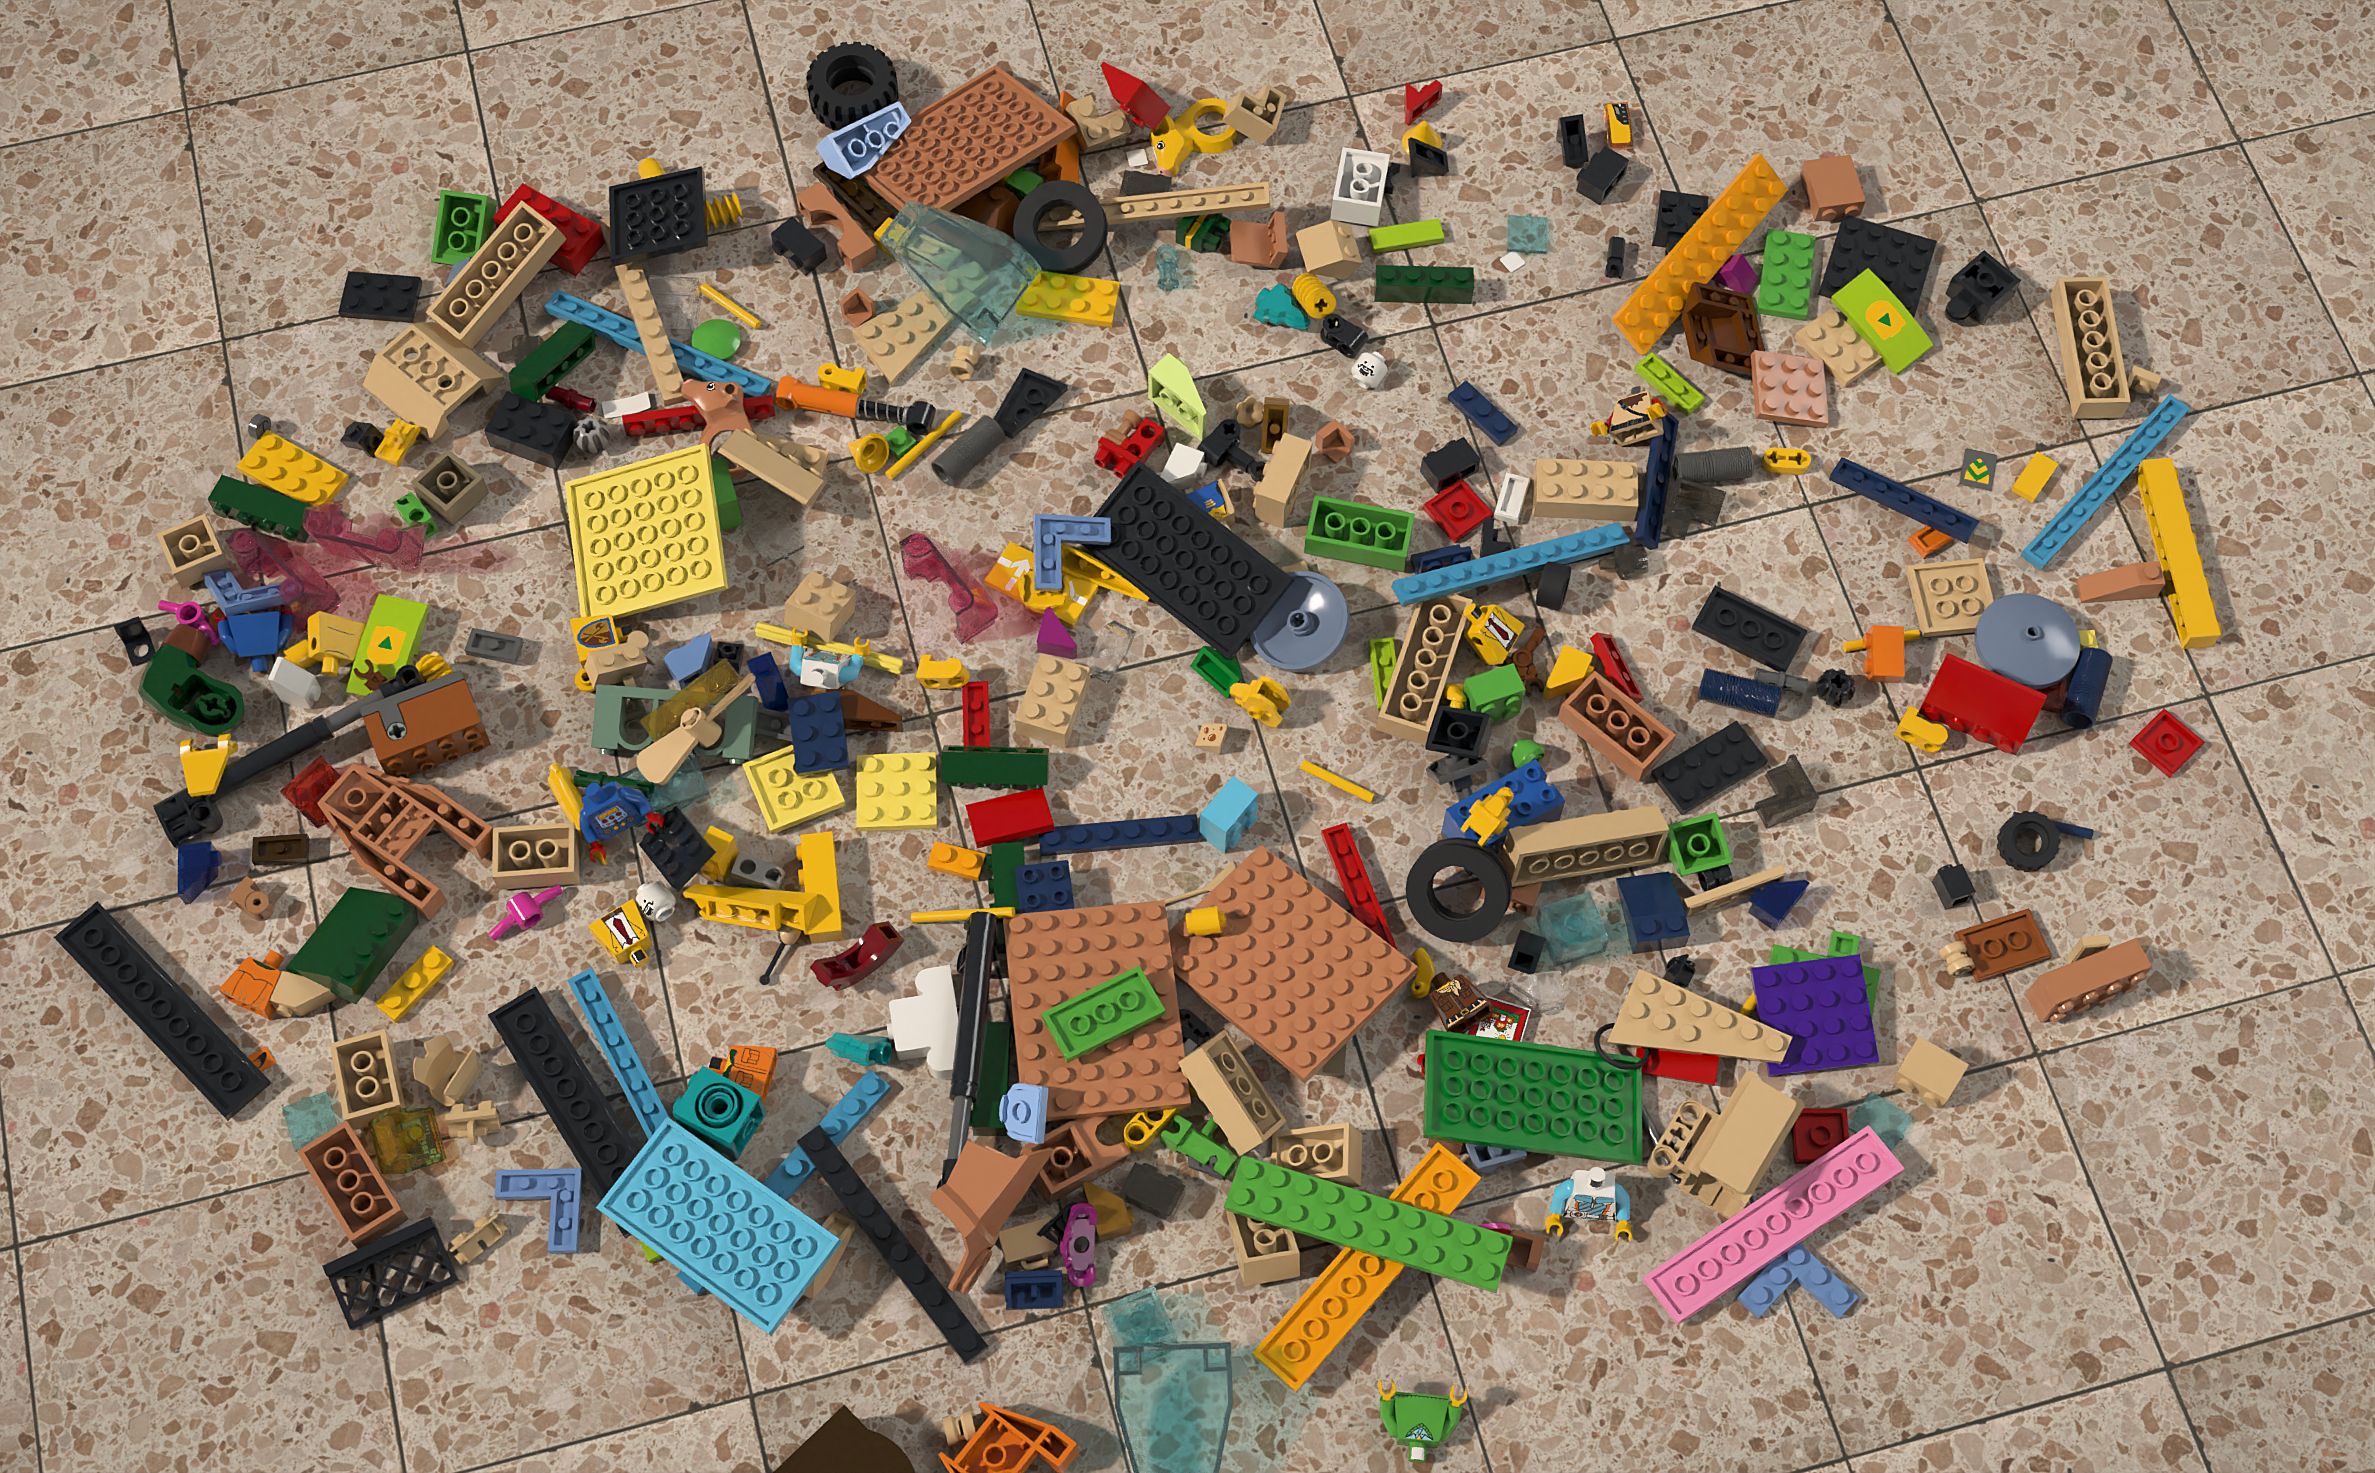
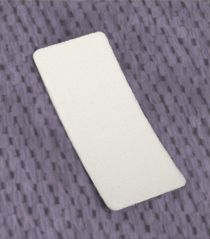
(626, 406)

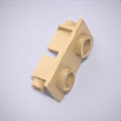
(467, 1243)

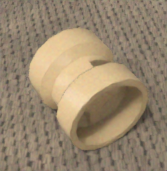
(963, 363)
(1956, 959)
(953, 1430)

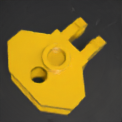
(1262, 699)
(1489, 815)

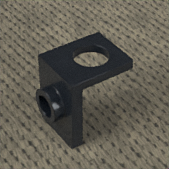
(134, 634)

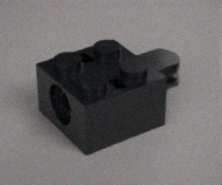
(1675, 216)
(1980, 289)

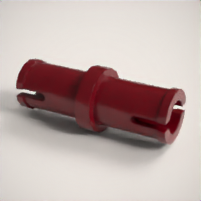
(571, 399)

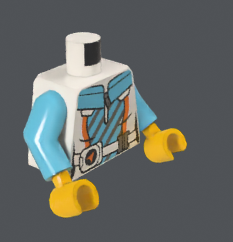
(825, 667)
(1591, 1197)

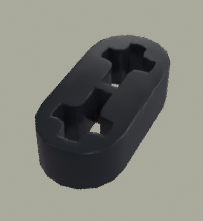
(1196, 1025)

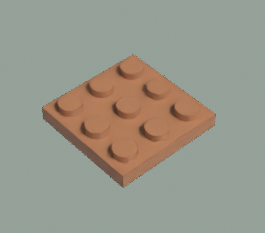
(1789, 389)

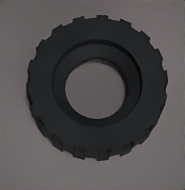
(2038, 823)

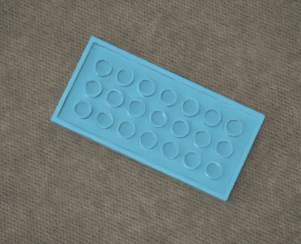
(719, 1225)

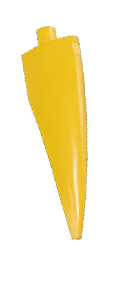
(1091, 569)
(569, 799)

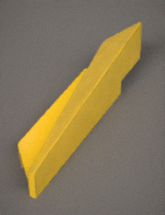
(753, 906)

